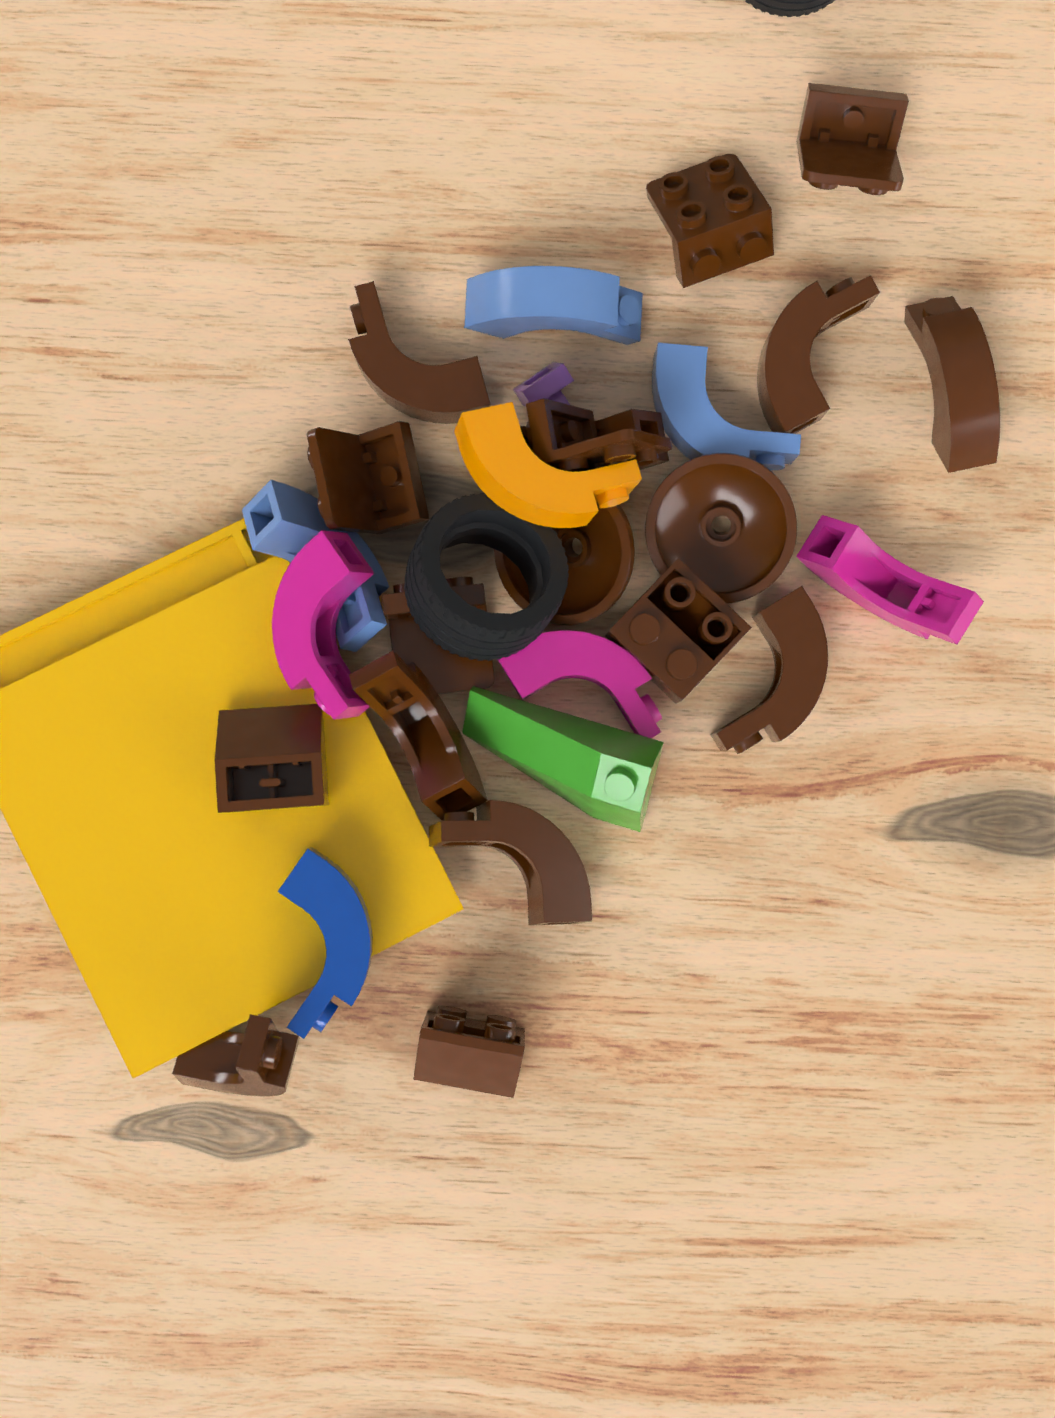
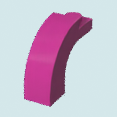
(884, 586)
(307, 616)
(590, 658)

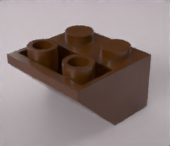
(678, 630)
(270, 758)
(470, 1051)

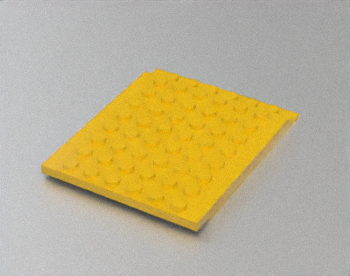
(118, 802)

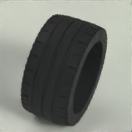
(466, 628)

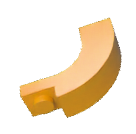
(528, 486)

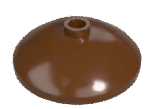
(761, 531)
(595, 575)

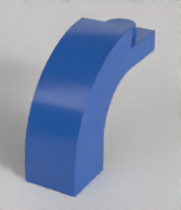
(341, 913)

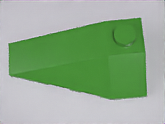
(581, 760)

